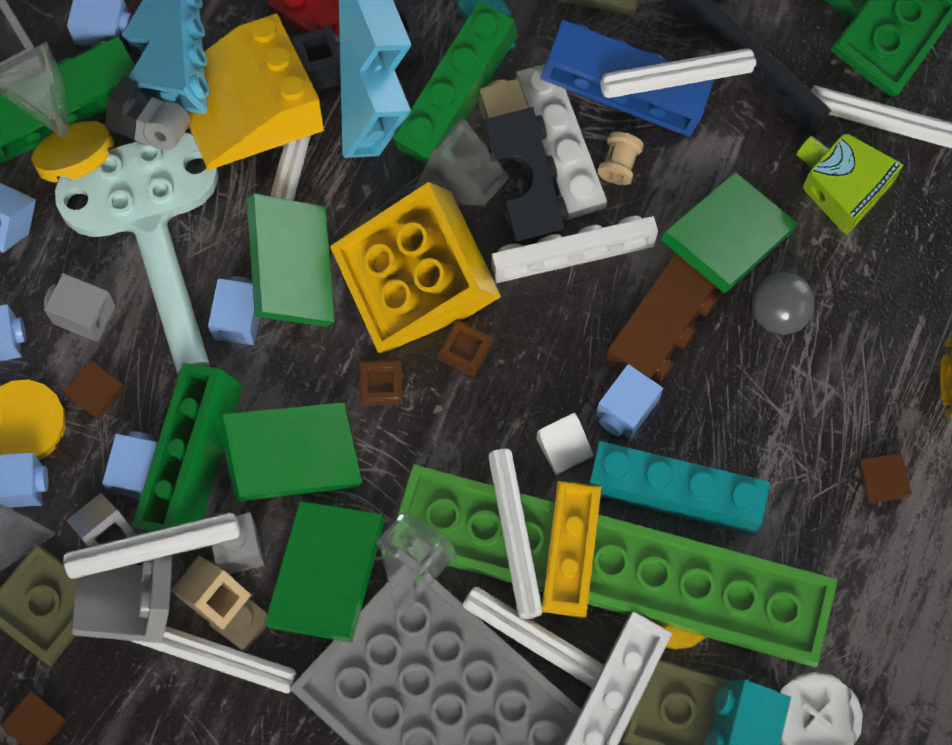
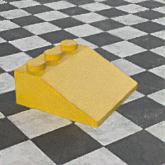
(255, 95)
(414, 268)

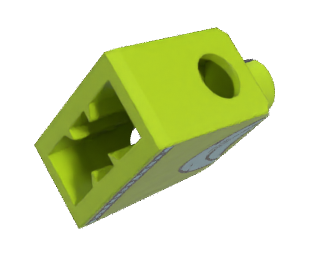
(847, 178)

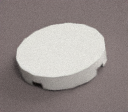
(821, 712)

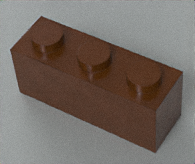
(663, 321)

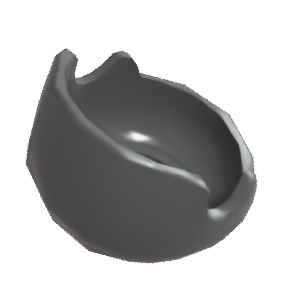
(782, 303)

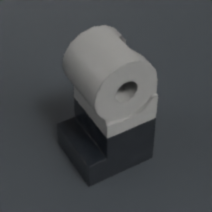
(145, 117)

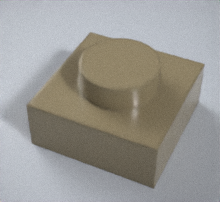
(244, 626)

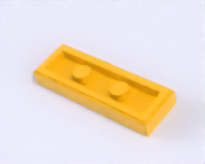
(571, 549)

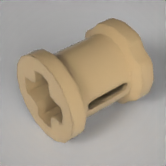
(620, 158)

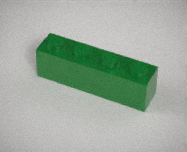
(457, 81)
(87, 86)
(187, 449)

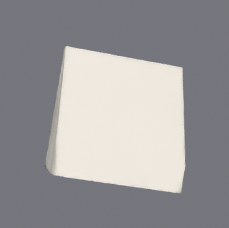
(564, 444)

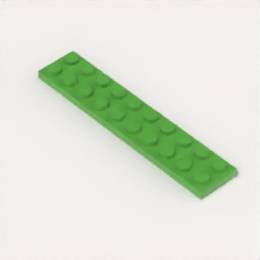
(641, 570)

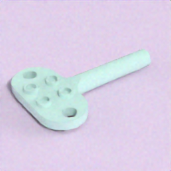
(139, 194)

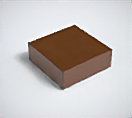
(465, 348)
(380, 382)
(94, 390)
(884, 478)
(33, 721)

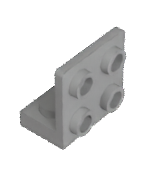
(124, 602)

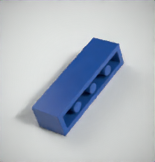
(583, 56)

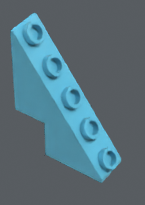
(171, 52)
(371, 94)

